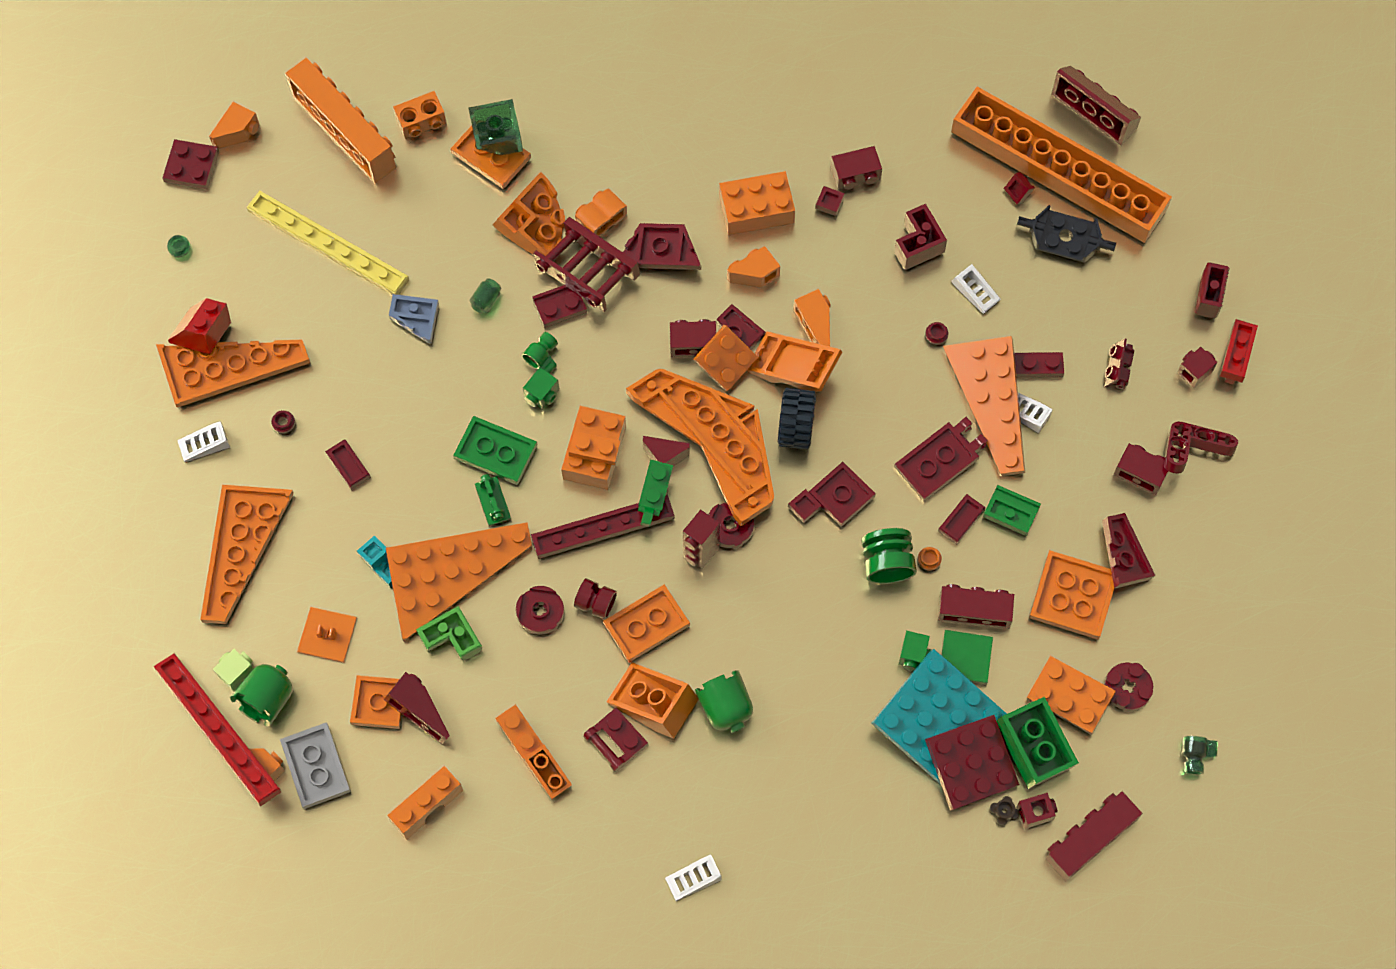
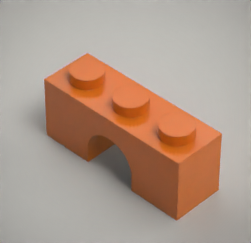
(413, 811)

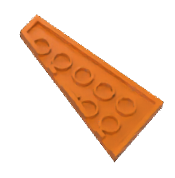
(229, 366)
(990, 386)
(241, 534)

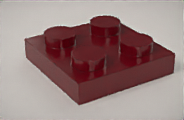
(190, 164)
(842, 494)

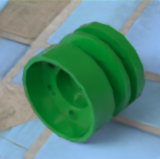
(888, 555)

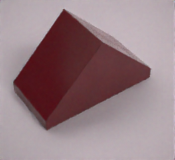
(666, 450)

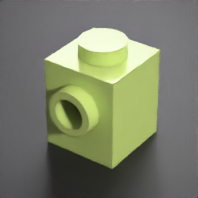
(233, 668)

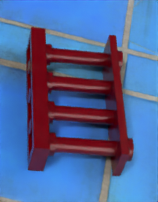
(590, 244)

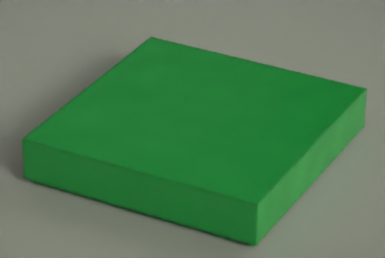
(968, 654)

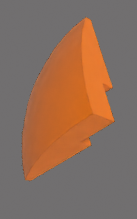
(534, 217)

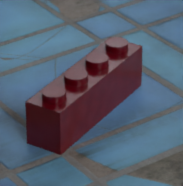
(1093, 836)

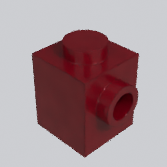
(1197, 366)

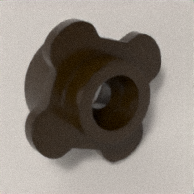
(1005, 803)

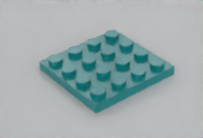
(929, 704)

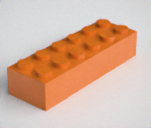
(341, 119)

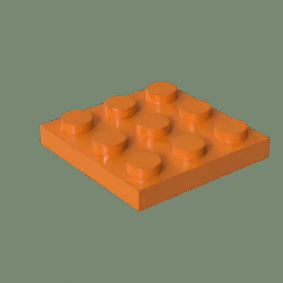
(1073, 595)

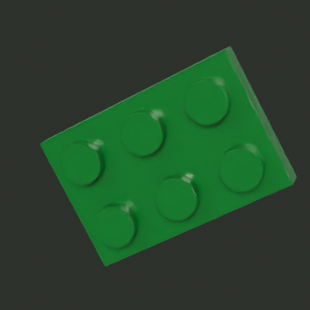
(495, 450)

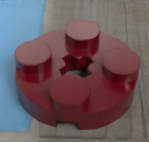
(732, 537)
(544, 623)
(1134, 674)

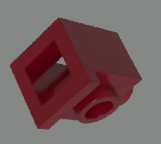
(1042, 802)

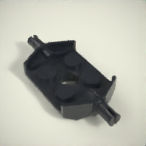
(1084, 234)

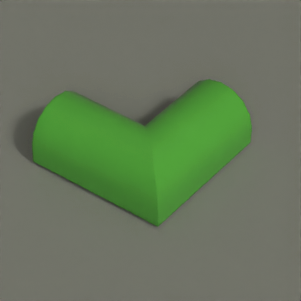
(451, 627)

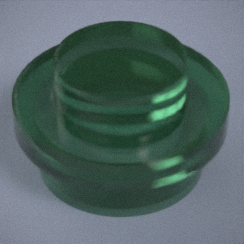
(178, 246)

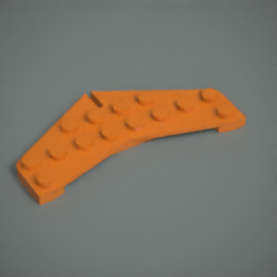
(713, 421)

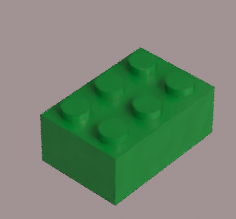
(1036, 742)

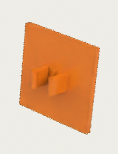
(327, 634)

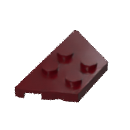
(662, 247)

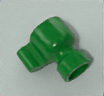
(537, 353)

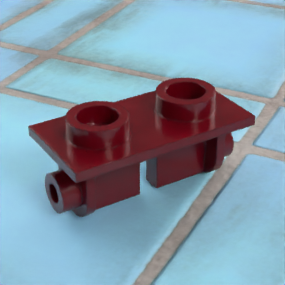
(1120, 355)

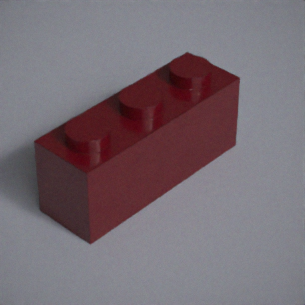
(701, 539)
(976, 606)

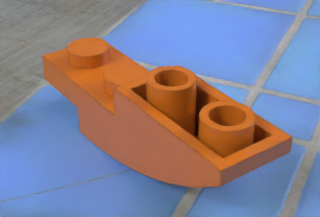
(533, 752)

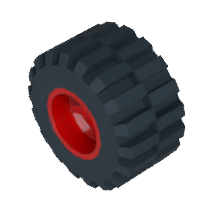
(796, 418)

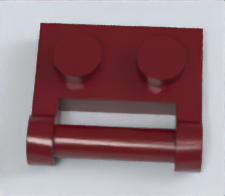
(621, 734)

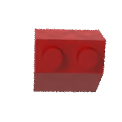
(202, 326)

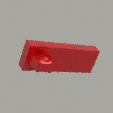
(1238, 351)

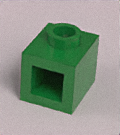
(541, 389)
(913, 650)

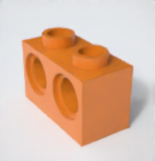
(417, 110)

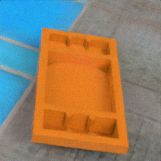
(794, 362)

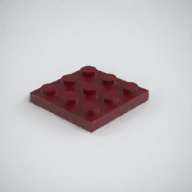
(972, 762)

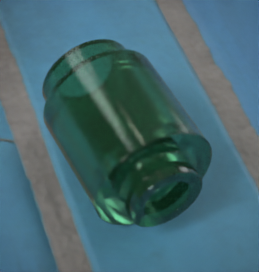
(485, 296)

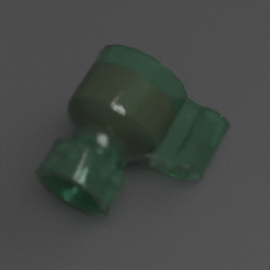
(1195, 749)

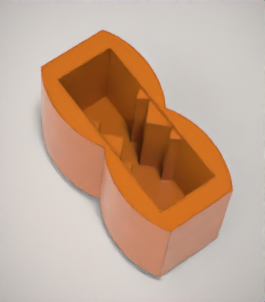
(602, 212)

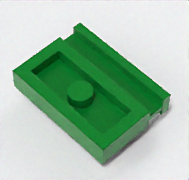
(1011, 510)

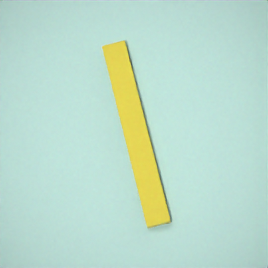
(327, 243)

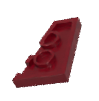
(1125, 552)

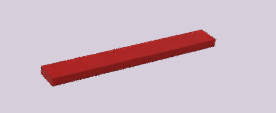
(217, 729)

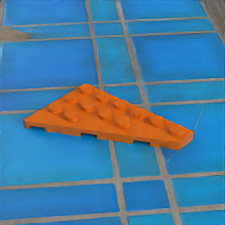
(443, 570)

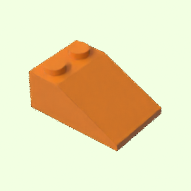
(653, 699)

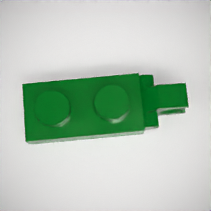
(654, 490)

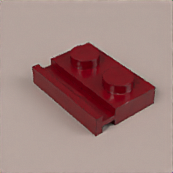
(558, 305)

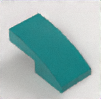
(375, 555)

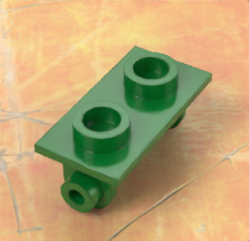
(492, 500)

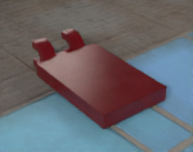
(940, 458)

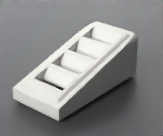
(970, 294)
(1037, 407)
(214, 446)
(698, 865)

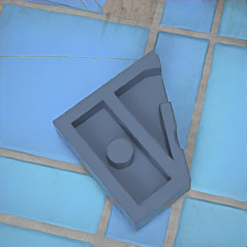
(415, 315)

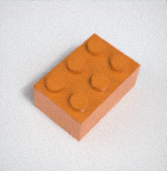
(757, 203)
(600, 424)

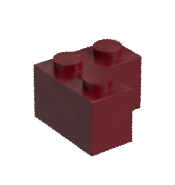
(924, 238)

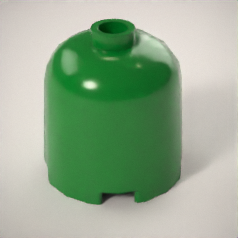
(263, 693)
(726, 702)

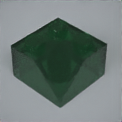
(496, 127)

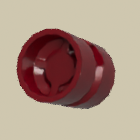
(594, 598)

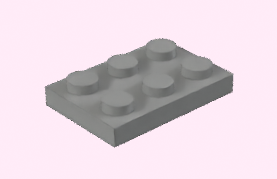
(315, 765)

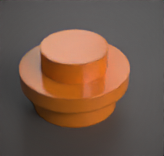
(929, 558)

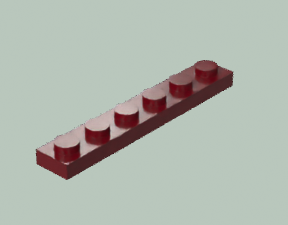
(595, 529)

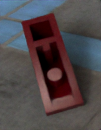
(415, 703)

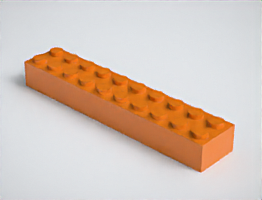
(1061, 164)

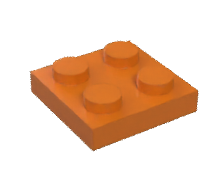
(725, 358)
(369, 703)

